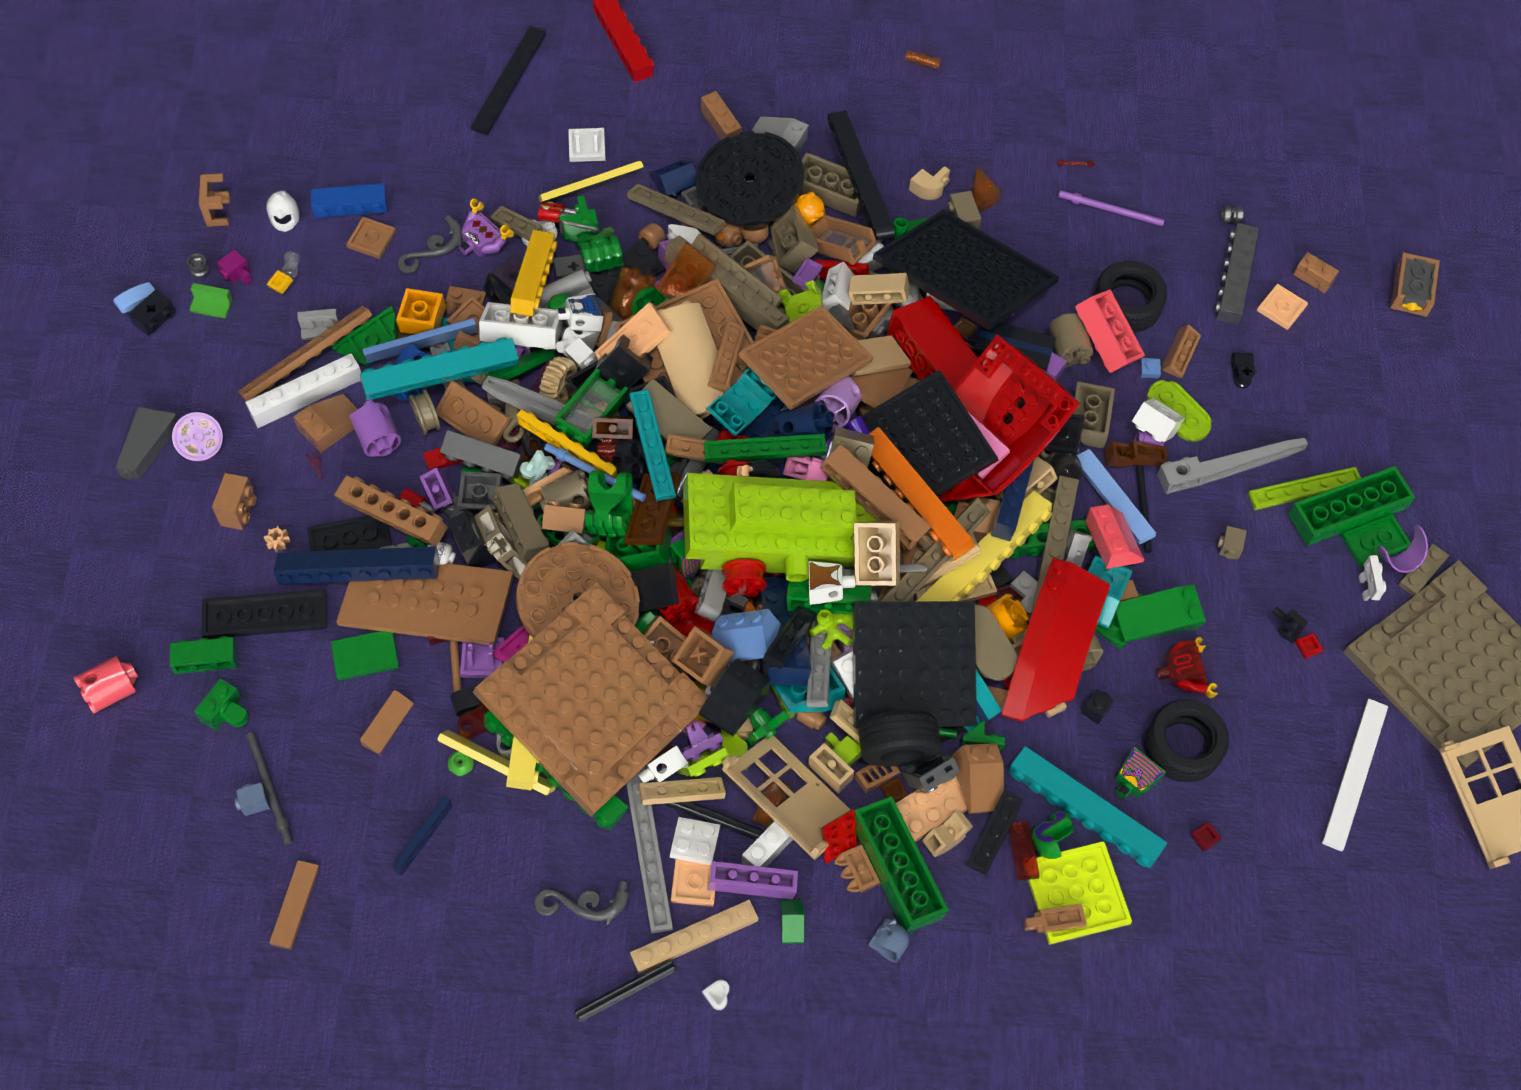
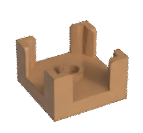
(211, 200)

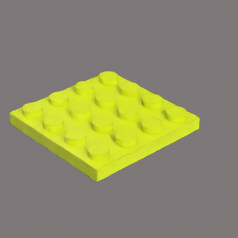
(1083, 878)

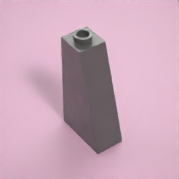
(145, 440)

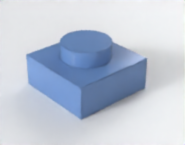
(1150, 368)

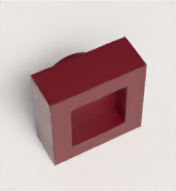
(1206, 836)

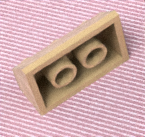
(877, 553)

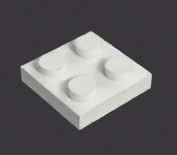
(695, 841)

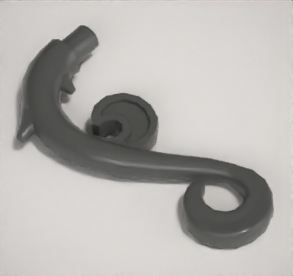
(433, 251)
(581, 909)

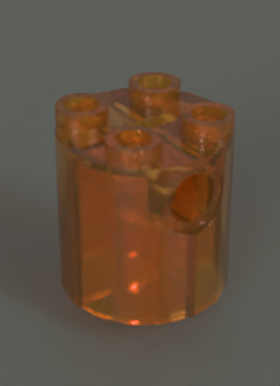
(626, 288)

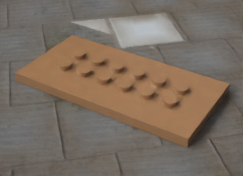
(455, 606)

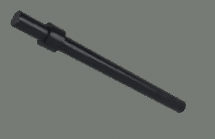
(1143, 502)

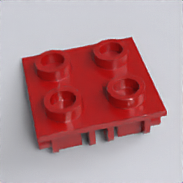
(840, 835)

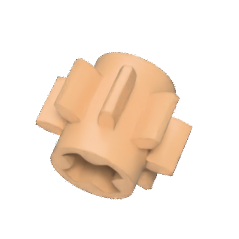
(277, 539)

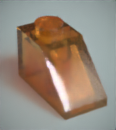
(984, 191)
(776, 797)

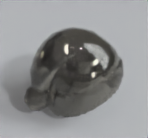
(1065, 465)

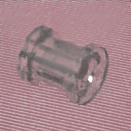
(291, 263)

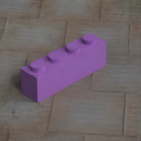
(752, 880)

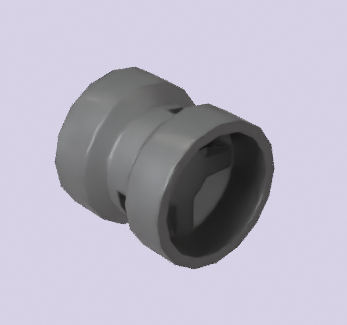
(1232, 214)
(198, 266)

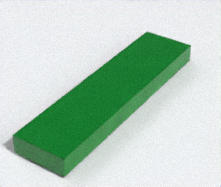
(524, 364)

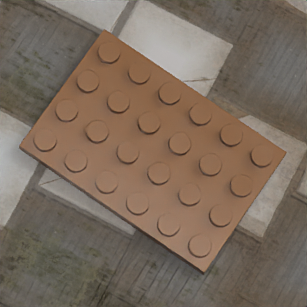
(806, 357)

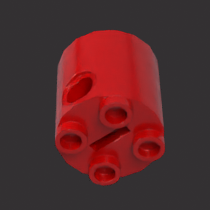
(687, 602)

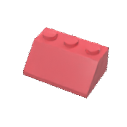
(1113, 537)

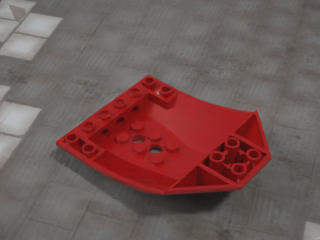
(992, 391)

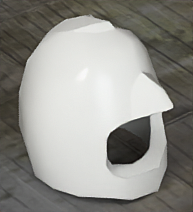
(280, 205)

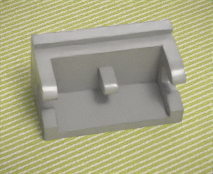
(1076, 547)

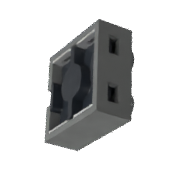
(931, 773)

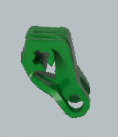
(600, 250)
(611, 505)

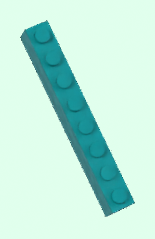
(438, 369)
(1087, 807)

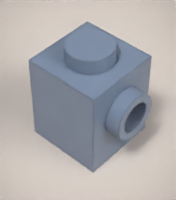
(251, 799)

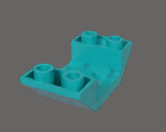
(742, 402)
(1118, 579)

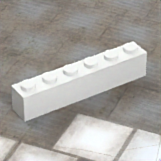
(304, 390)

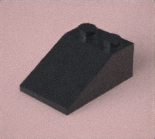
(735, 697)

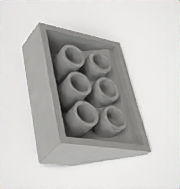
(788, 128)

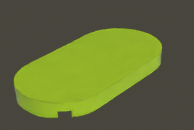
(1197, 420)

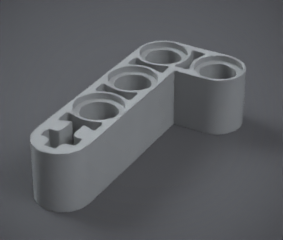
(711, 594)

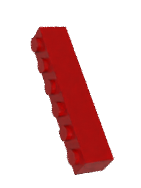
(624, 39)

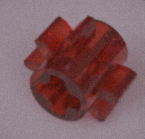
(606, 449)

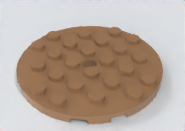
(566, 572)

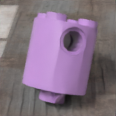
(841, 400)

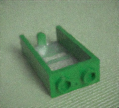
(591, 400)

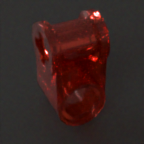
(476, 720)

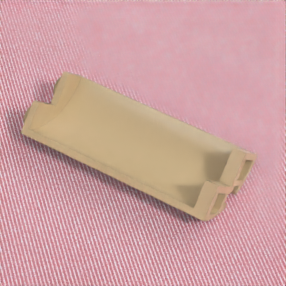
(689, 356)

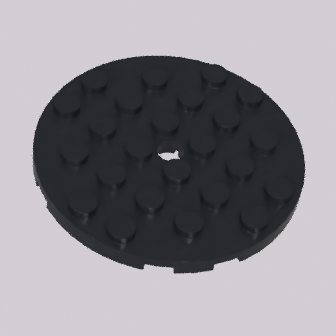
(752, 202)

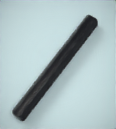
(718, 818)
(625, 990)

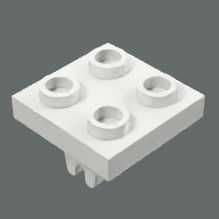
(586, 144)

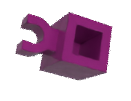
(234, 268)

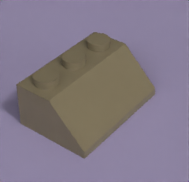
(1096, 406)

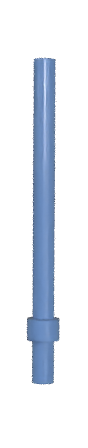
(563, 455)

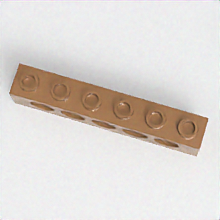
(349, 494)

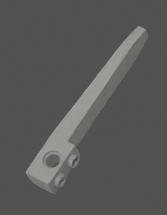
(525, 399)
(1200, 473)

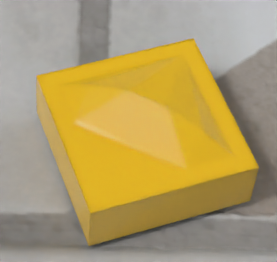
(279, 282)

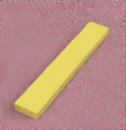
(590, 181)
(487, 757)

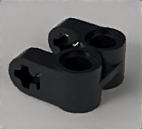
(629, 452)

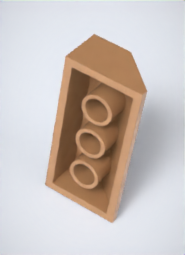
(866, 318)

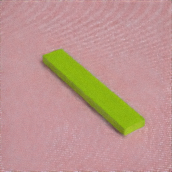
(1300, 488)

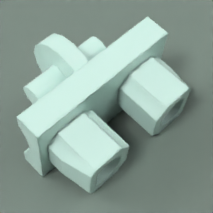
(536, 468)

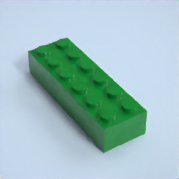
(1351, 505)
(899, 865)

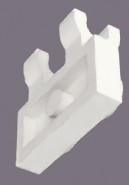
(1373, 575)

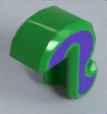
(1049, 833)

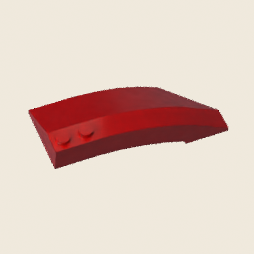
(1056, 640)

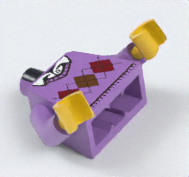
(481, 234)

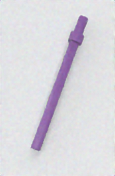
(1076, 198)

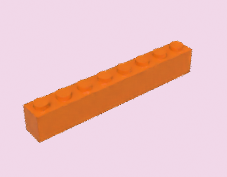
(919, 496)

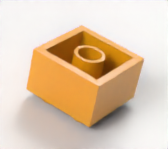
(420, 311)

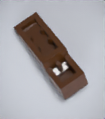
(1135, 453)

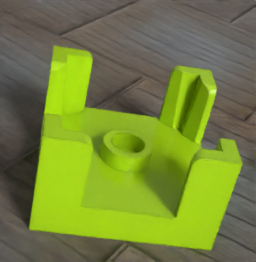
(801, 303)

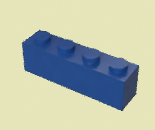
(349, 200)

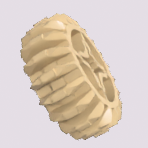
(554, 378)

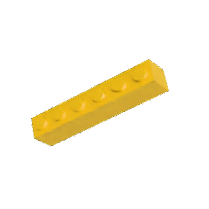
(533, 273)

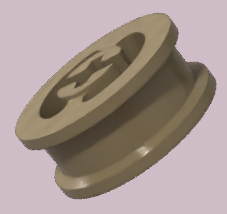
(424, 412)

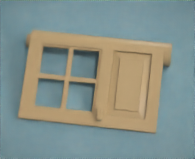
(803, 811)
(1496, 820)

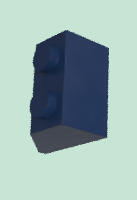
(674, 177)

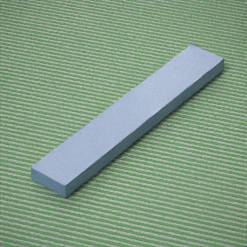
(1114, 496)

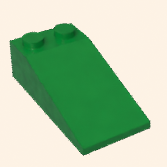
(1160, 614)

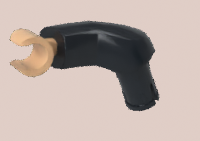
(758, 468)

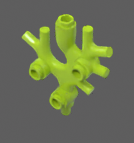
(828, 622)

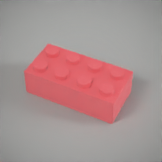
(1109, 331)

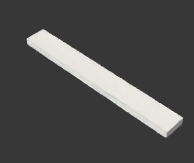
(1354, 775)

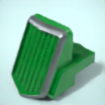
(577, 223)

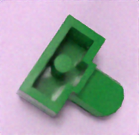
(221, 706)

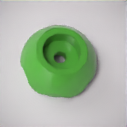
(460, 769)

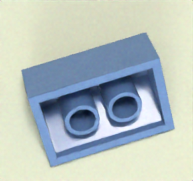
(747, 633)

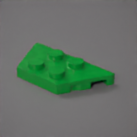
(374, 332)

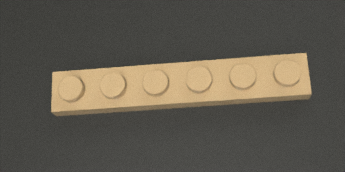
(694, 936)

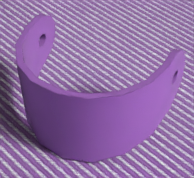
(1412, 557)

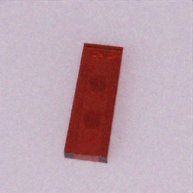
(1023, 851)

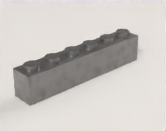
(1237, 273)

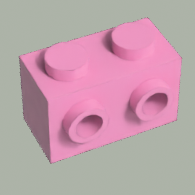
(805, 468)

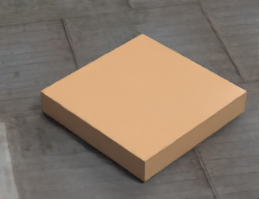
(1282, 306)
(691, 884)

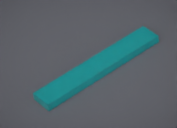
(652, 445)

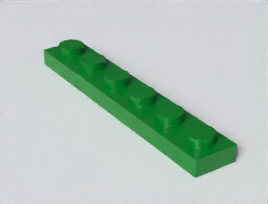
(765, 448)

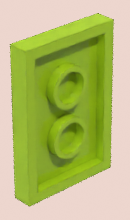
(708, 758)

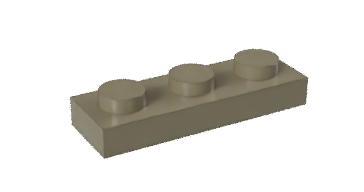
(518, 224)
(1416, 580)

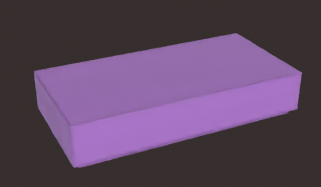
(807, 272)

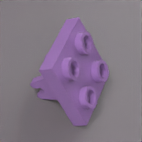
(479, 659)
(699, 742)

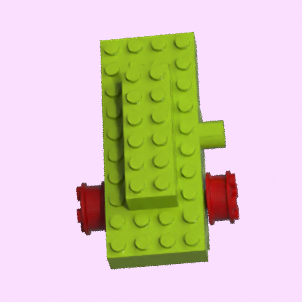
(767, 526)

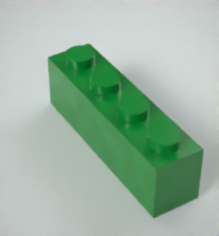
(799, 595)

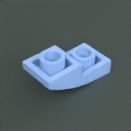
(131, 298)

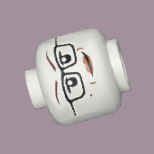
(445, 553)

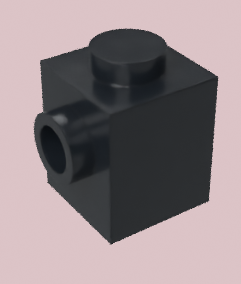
(1097, 706)

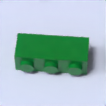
(203, 655)

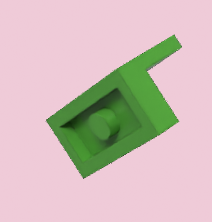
(210, 300)

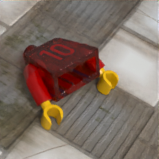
(1187, 668)

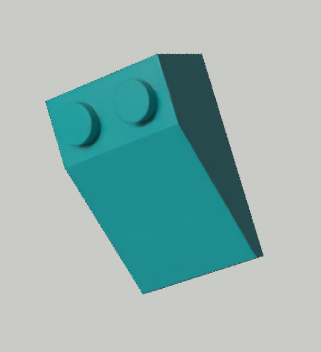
(796, 696)

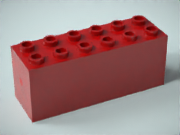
(931, 341)

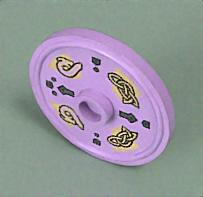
(197, 436)

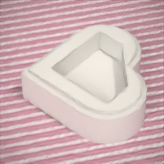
(717, 994)

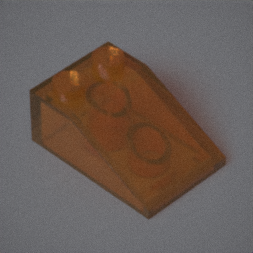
(686, 272)

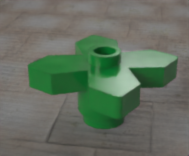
(765, 725)

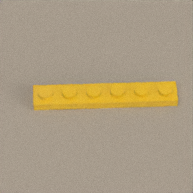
(560, 440)

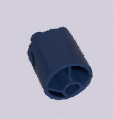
(806, 420)

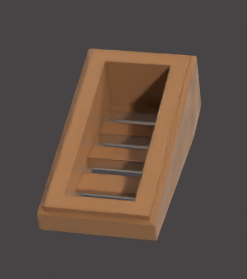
(868, 787)

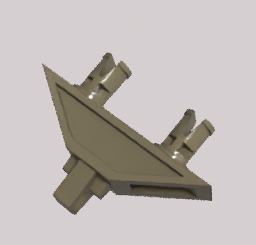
(499, 541)

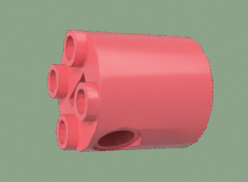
(107, 683)

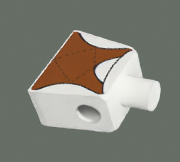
(827, 582)
(671, 761)

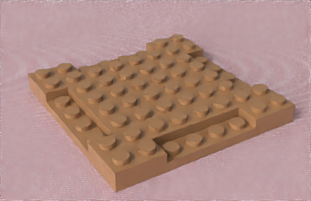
(591, 699)

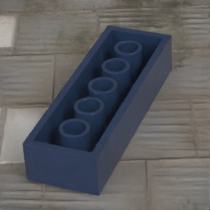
(798, 666)

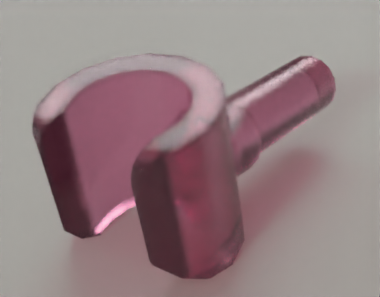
(315, 463)

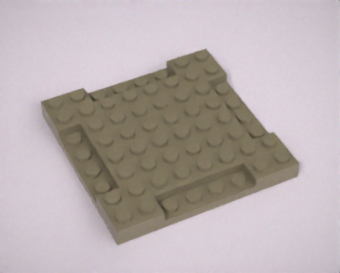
(1447, 661)

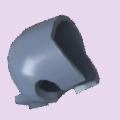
(890, 940)

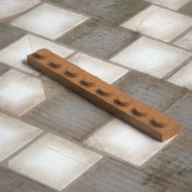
(300, 356)

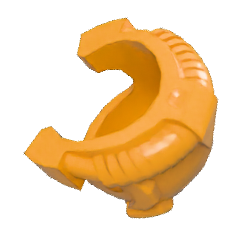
(810, 207)

